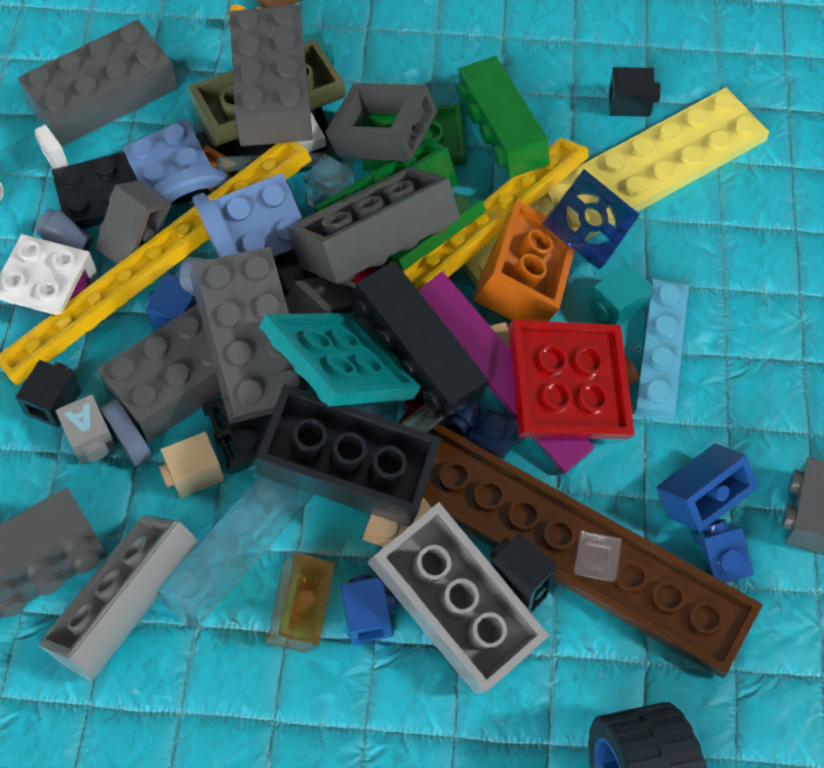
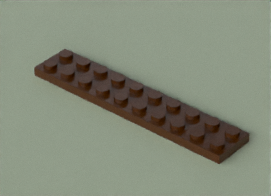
(652, 586)

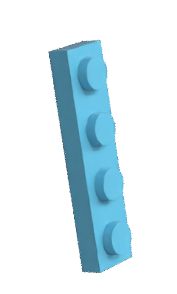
(662, 350)

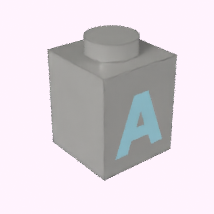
(86, 430)

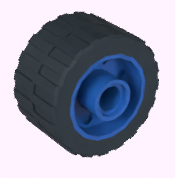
(644, 739)

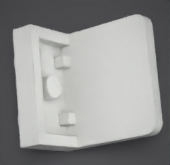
(44, 274)

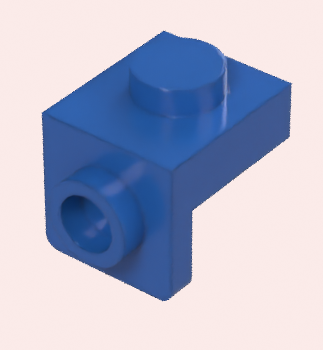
(724, 551)

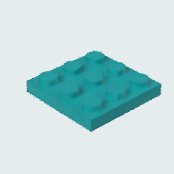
(339, 358)

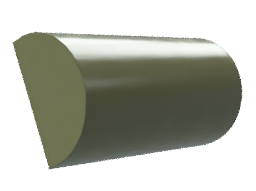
(215, 96)

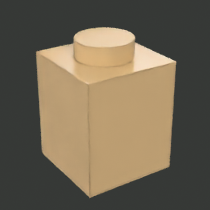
(191, 465)

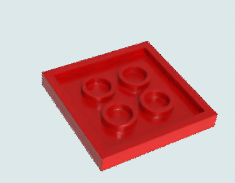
(570, 380)

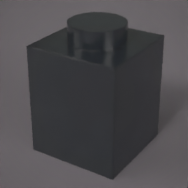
(633, 91)
(48, 390)

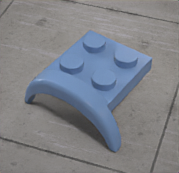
(173, 162)
(250, 218)

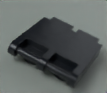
(245, 436)

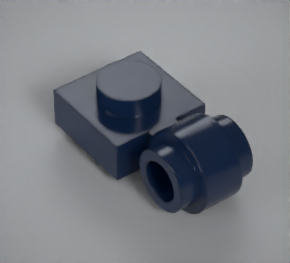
(492, 432)

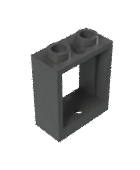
(395, 143)

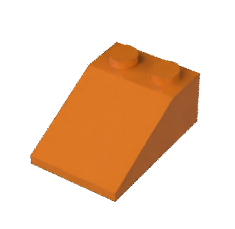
(525, 268)

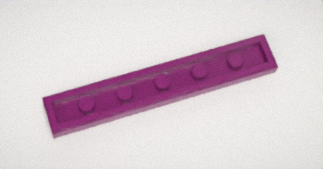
(494, 361)

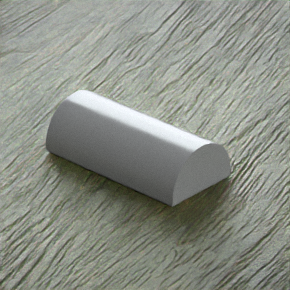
(118, 595)

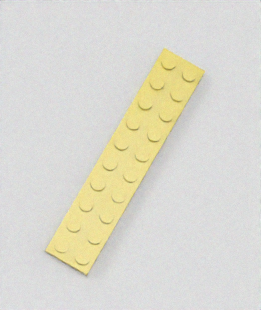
(657, 161)

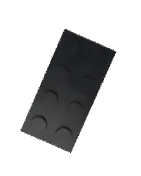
(347, 456)

